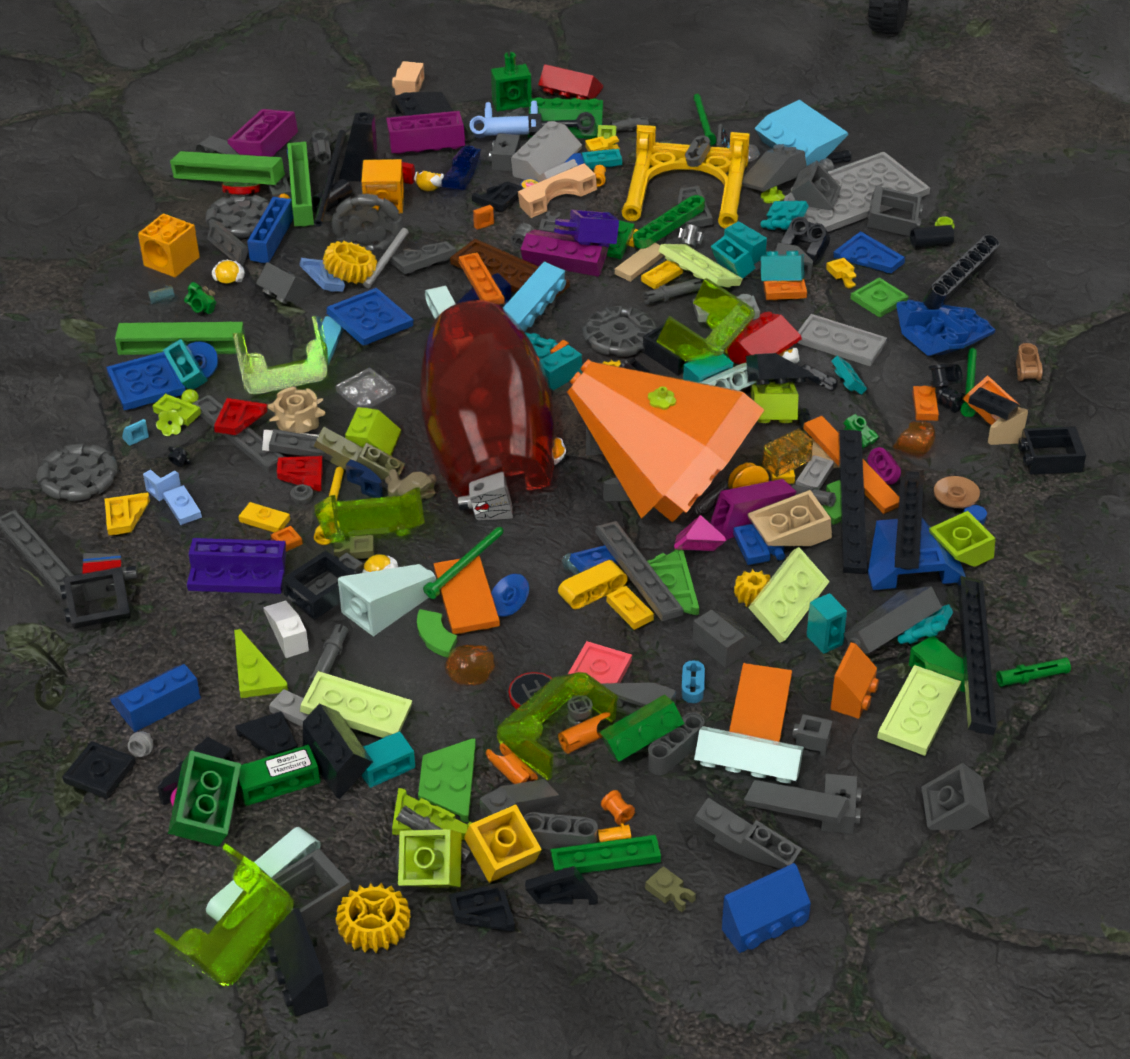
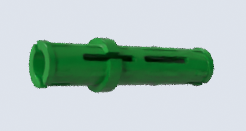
(1023, 673)

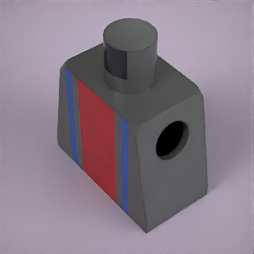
(104, 588)

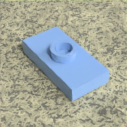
(182, 505)

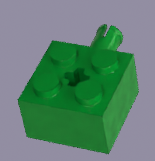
(511, 85)

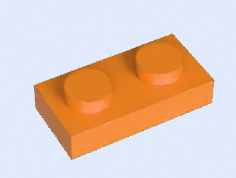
(785, 289)
(925, 403)

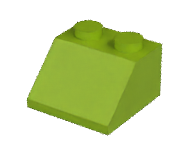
(373, 428)
(965, 539)
(430, 858)

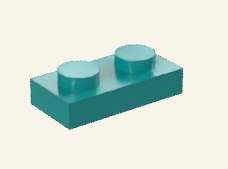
(607, 158)
(846, 372)

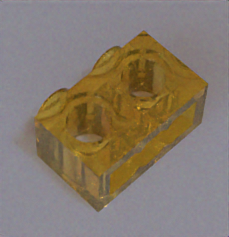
(787, 452)

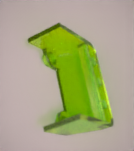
(726, 317)
(261, 379)
(370, 516)
(525, 724)
(242, 928)

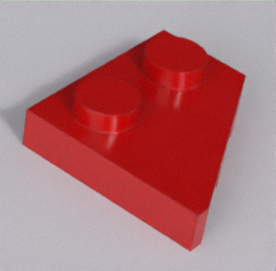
(238, 415)
(301, 470)

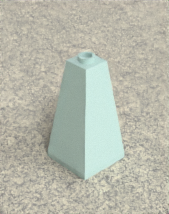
(383, 596)

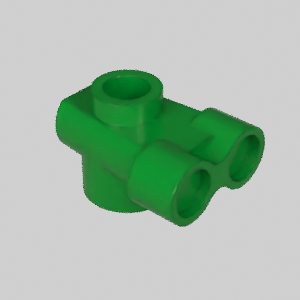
(199, 299)
(859, 424)

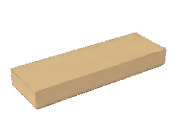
(639, 262)

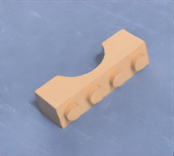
(574, 181)

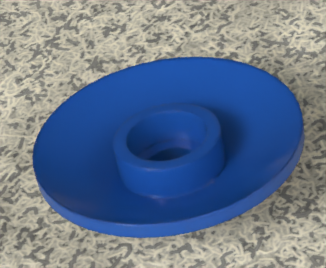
(207, 354)
(510, 594)

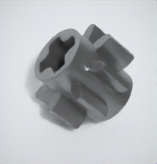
(690, 235)

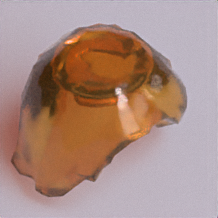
(916, 439)
(469, 664)

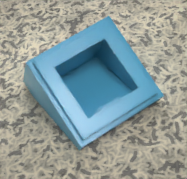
(135, 432)

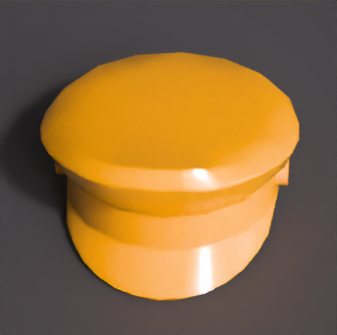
(747, 475)

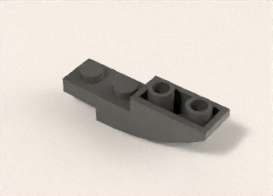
(748, 840)

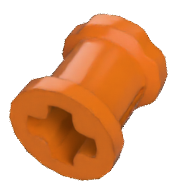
(617, 807)

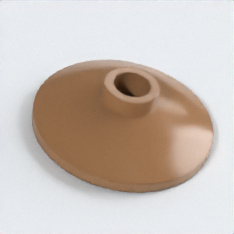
(956, 492)

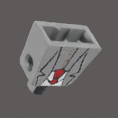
(488, 498)

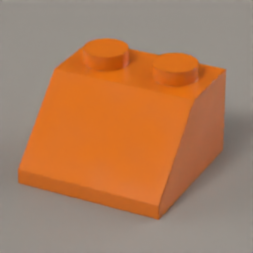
(854, 683)

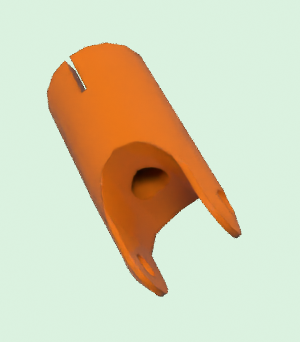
(581, 734)
(511, 765)

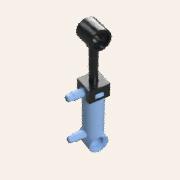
(523, 124)

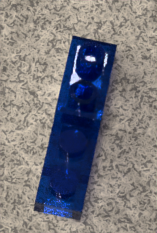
(462, 168)

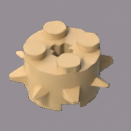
(296, 410)

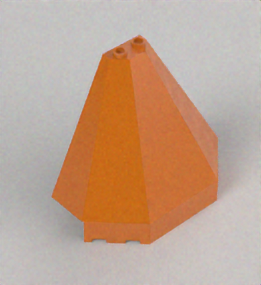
(656, 453)

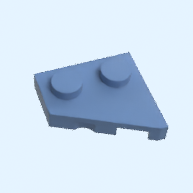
(316, 271)

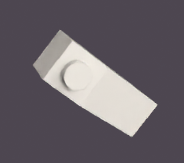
(287, 628)

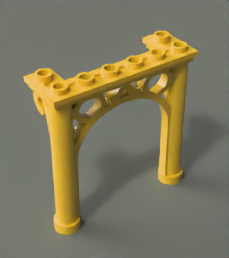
(652, 153)

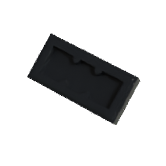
(993, 403)

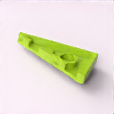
(254, 671)
(438, 815)

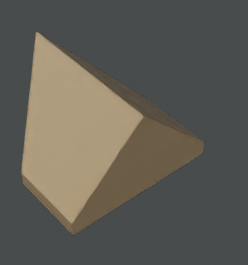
(1008, 430)

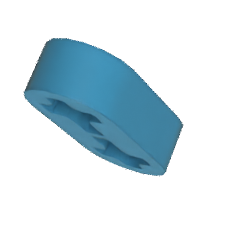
(697, 682)

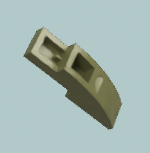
(369, 456)

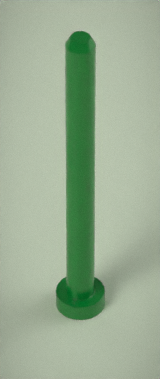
(703, 118)
(966, 410)
(432, 589)

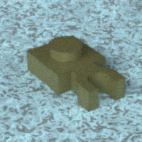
(358, 547)
(668, 887)

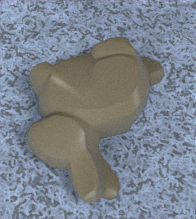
(416, 479)

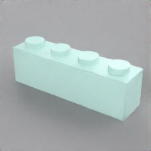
(749, 754)

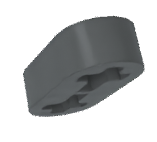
(701, 152)

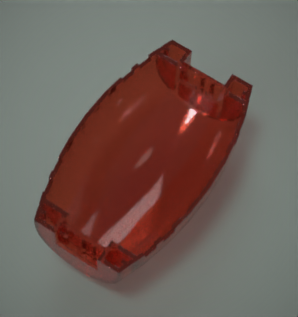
(486, 398)

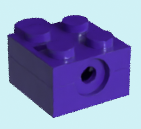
(590, 227)

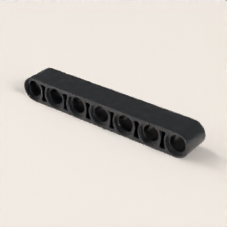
(961, 272)

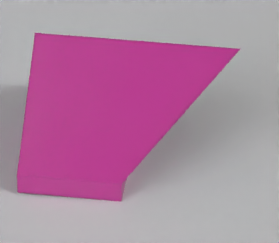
(699, 536)

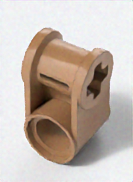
(1028, 362)

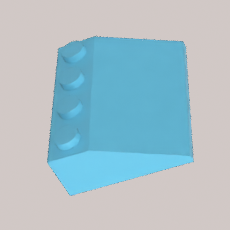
(801, 128)

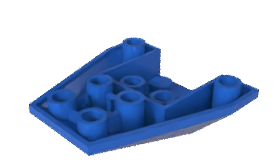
(941, 329)
(932, 557)

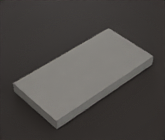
(841, 340)

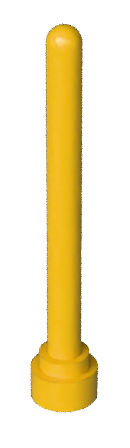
(335, 487)

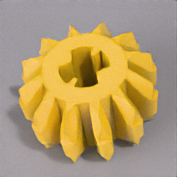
(749, 586)

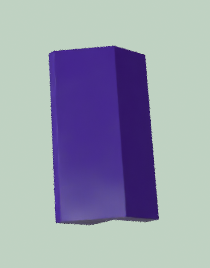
(236, 565)

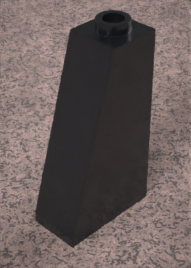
(360, 147)

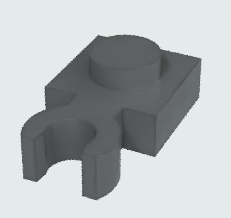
(549, 223)

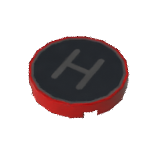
(240, 188)
(526, 686)

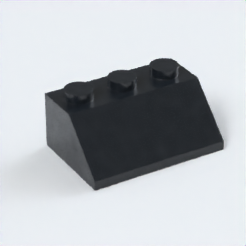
(335, 749)
(297, 965)

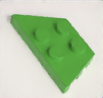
(676, 576)
(448, 778)

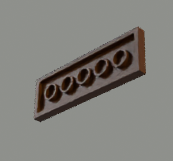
(511, 268)

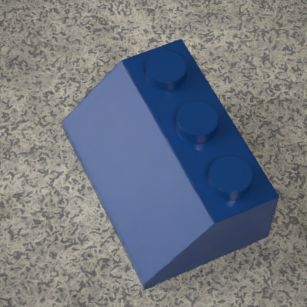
(157, 697)
(765, 908)

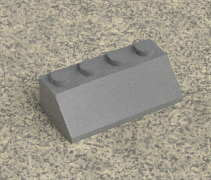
(544, 151)

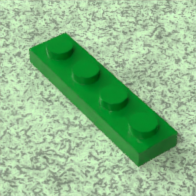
(607, 854)

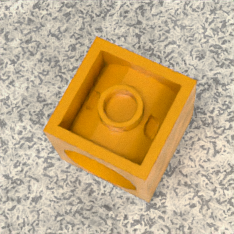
(385, 180)
(168, 245)

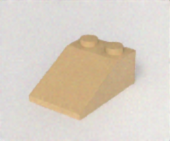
(793, 521)

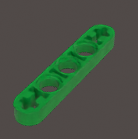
(646, 237)

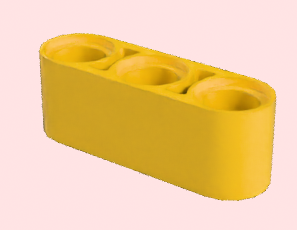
(592, 584)

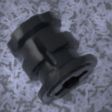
(950, 399)

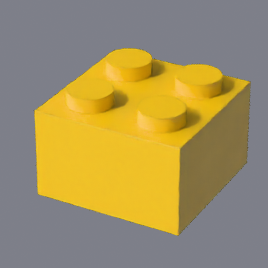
(502, 843)

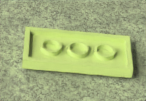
(699, 264)
(788, 594)
(359, 705)
(919, 710)

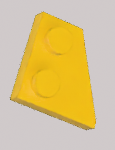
(125, 512)

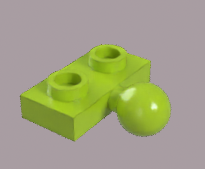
(183, 407)

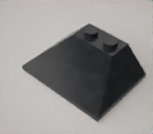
(420, 103)

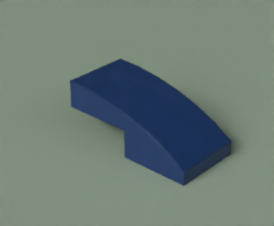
(364, 477)

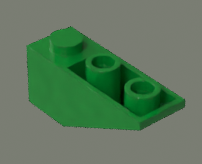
(936, 657)

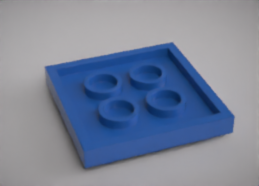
(369, 316)
(144, 380)

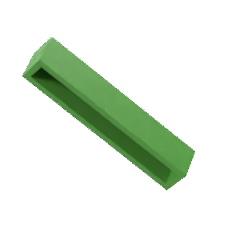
(227, 167)
(300, 184)
(154, 337)

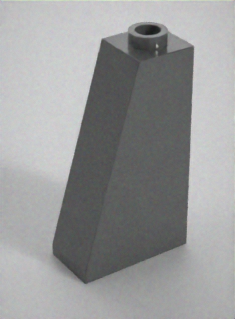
(893, 618)

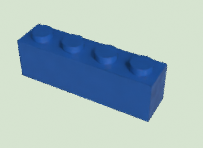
(270, 230)

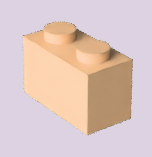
(408, 77)

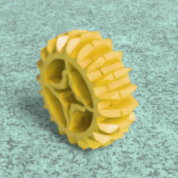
(349, 262)
(374, 909)

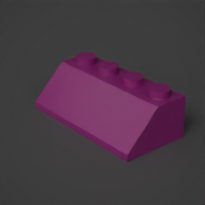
(425, 132)
(264, 133)
(563, 252)

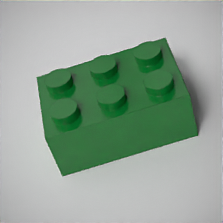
(204, 798)

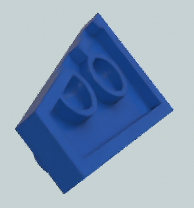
(869, 253)

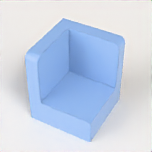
(157, 486)

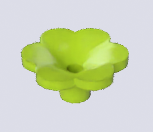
(772, 195)
(662, 398)
(168, 429)

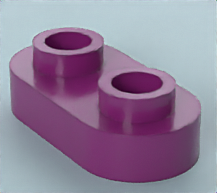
(884, 465)

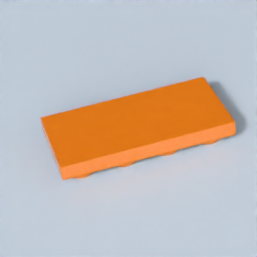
(467, 598)
(761, 701)

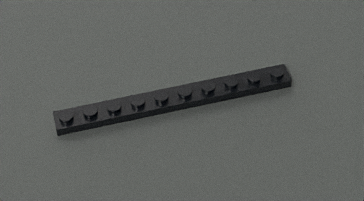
(976, 656)

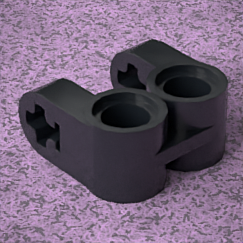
(808, 235)

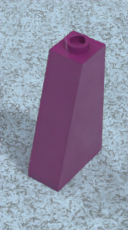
(736, 503)

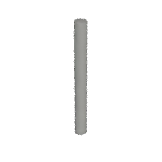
(386, 257)

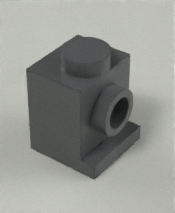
(813, 733)

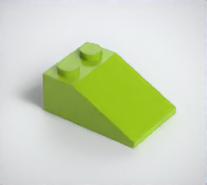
(777, 400)

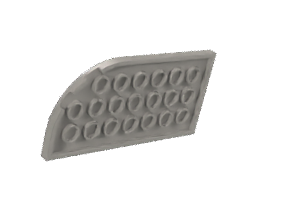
(857, 187)

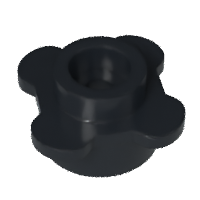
(178, 456)

